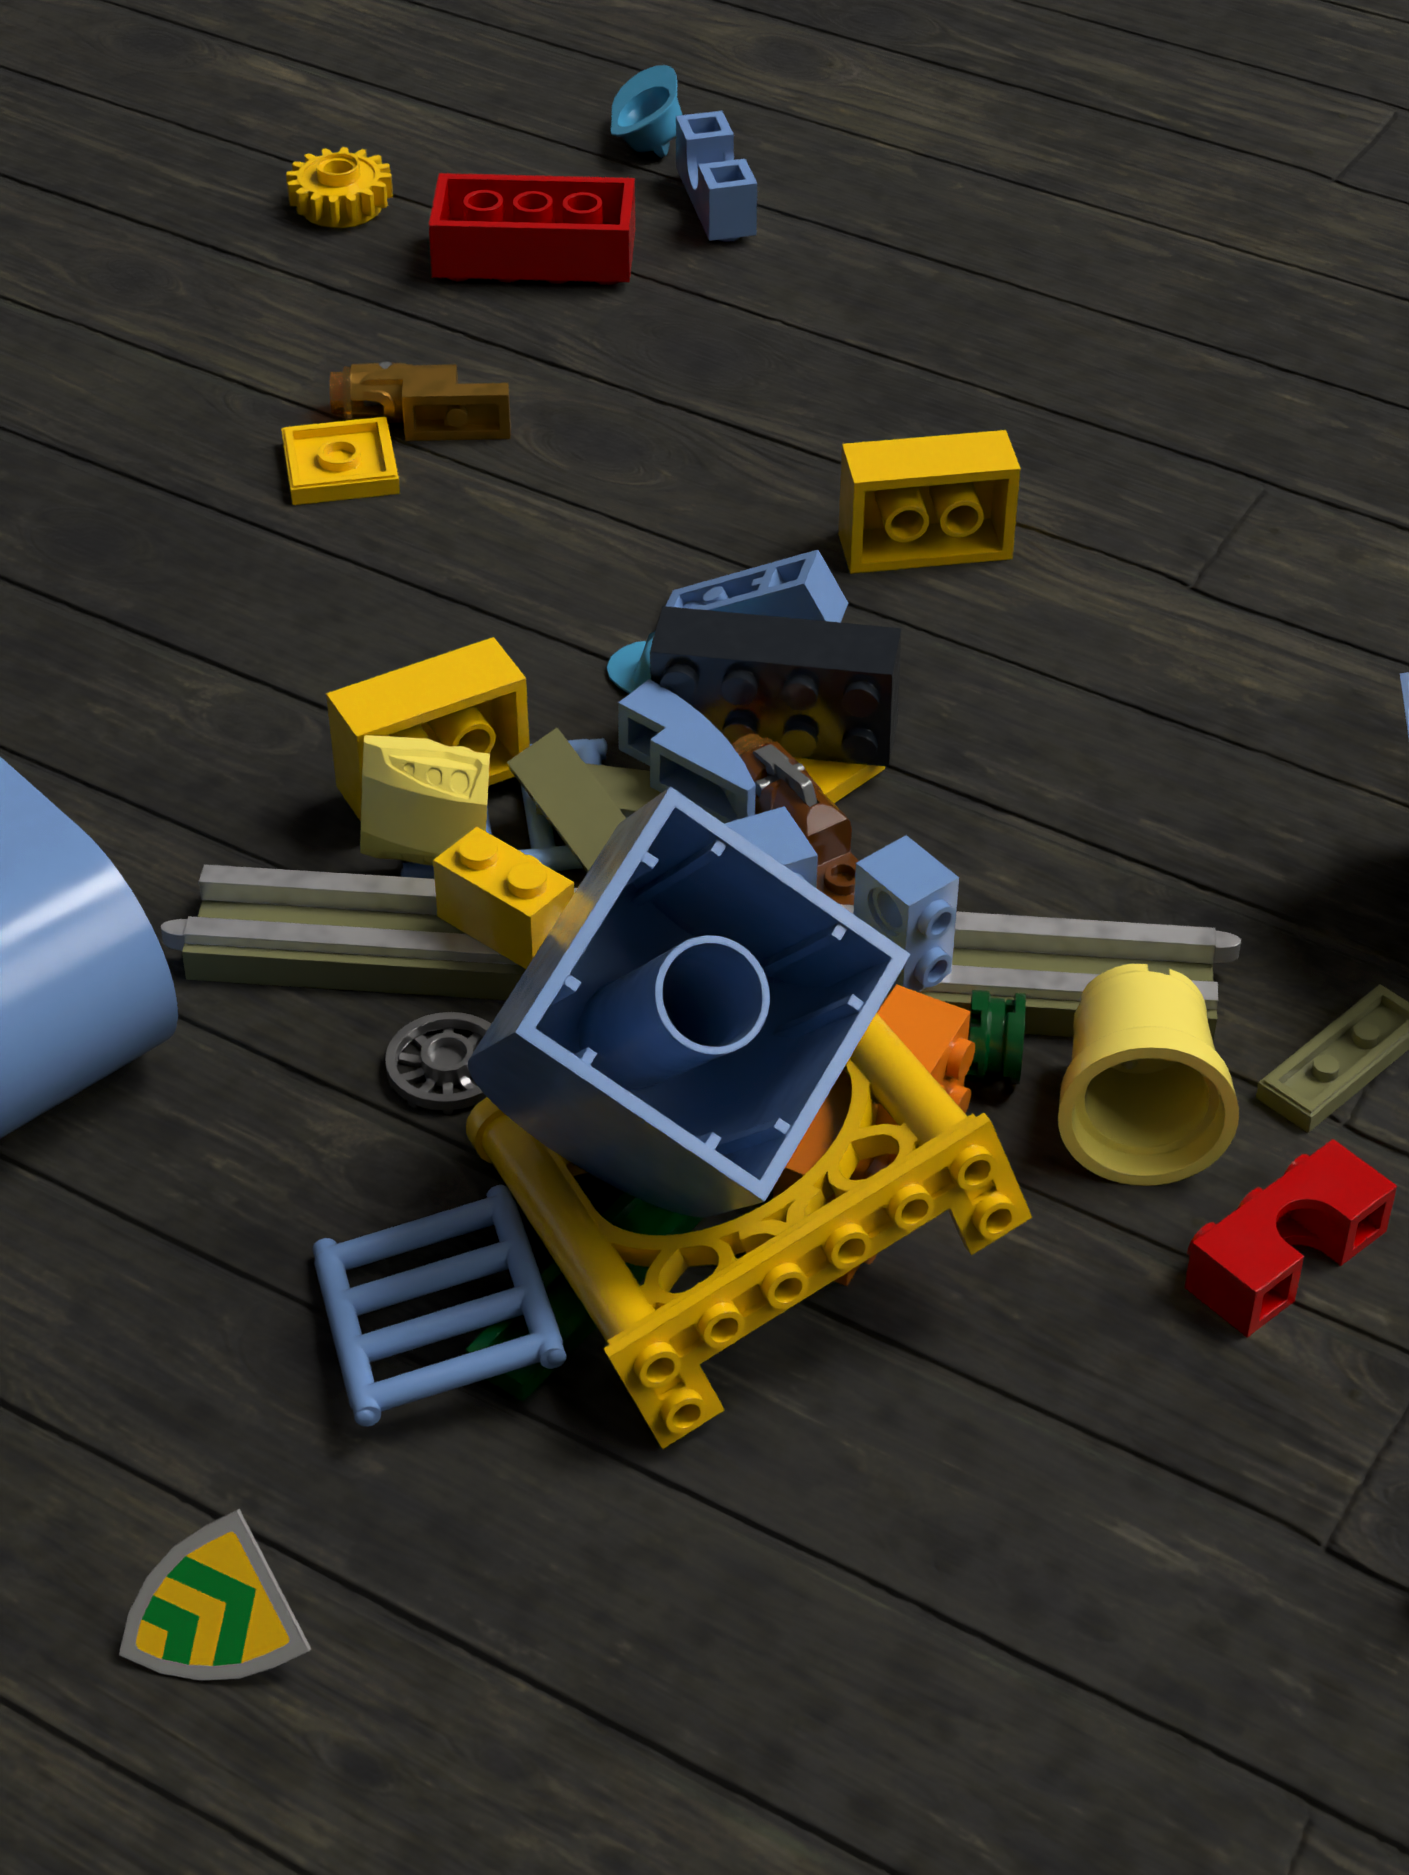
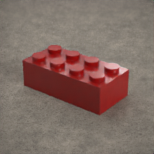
(532, 228)

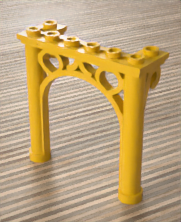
(790, 1242)

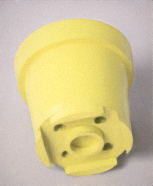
(1166, 1107)

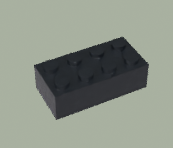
(798, 681)

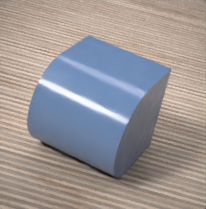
(76, 960)
(685, 1014)

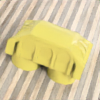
(419, 797)

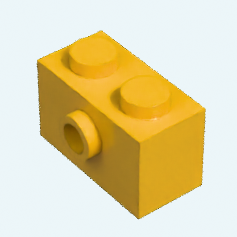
(499, 895)

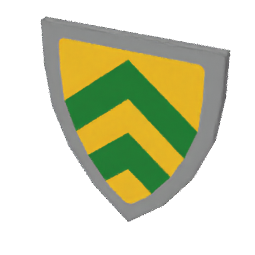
(212, 1609)

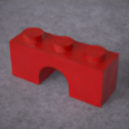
(1321, 1201)

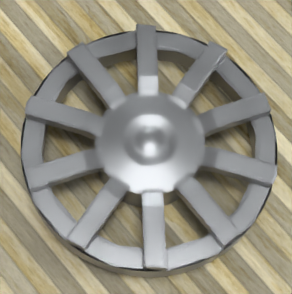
(441, 1061)

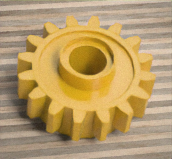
(339, 187)

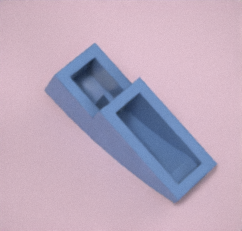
(685, 752)

